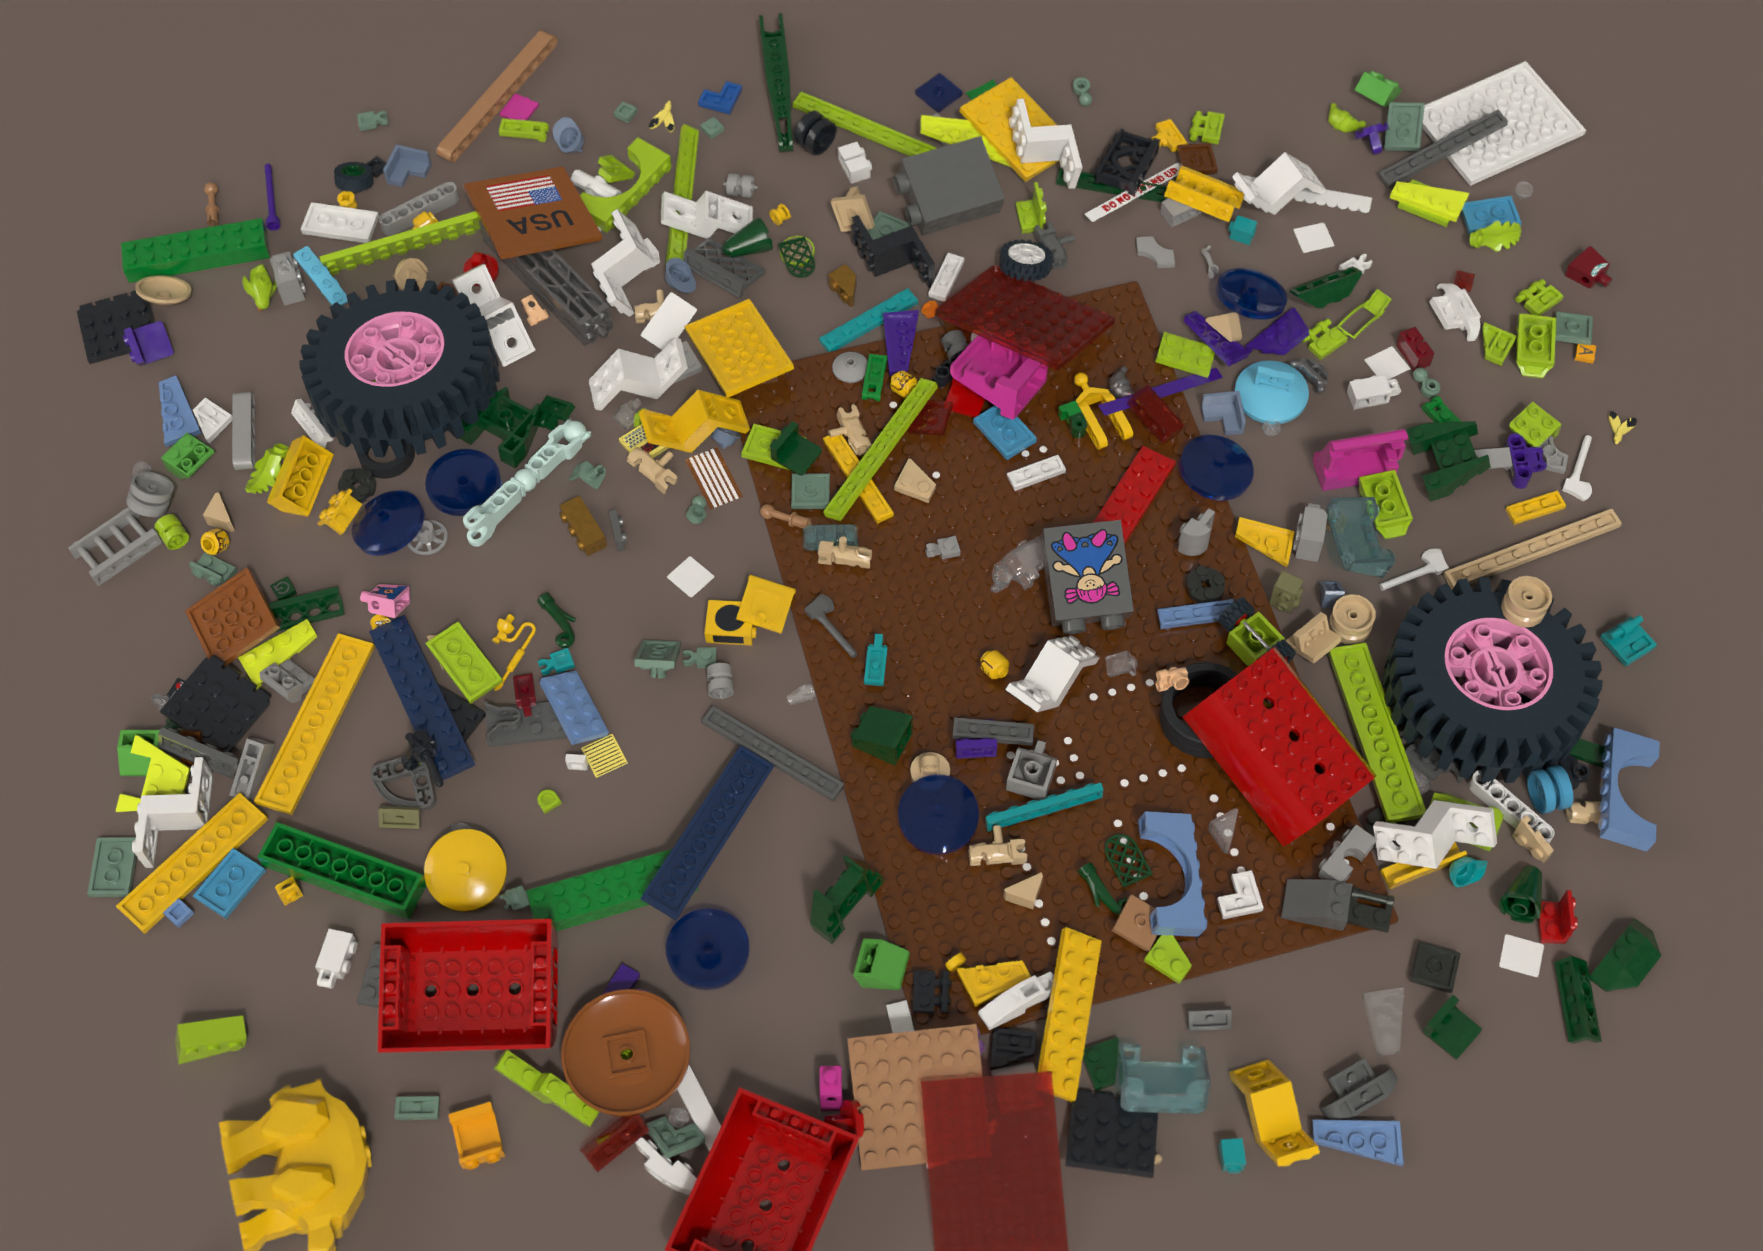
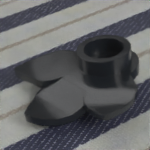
(1572, 766)

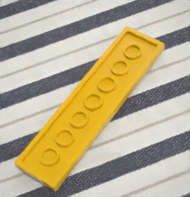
(191, 862)
(1069, 1011)

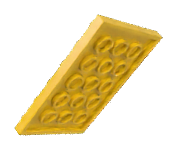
(991, 117)
(738, 347)

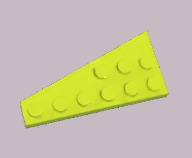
(955, 131)

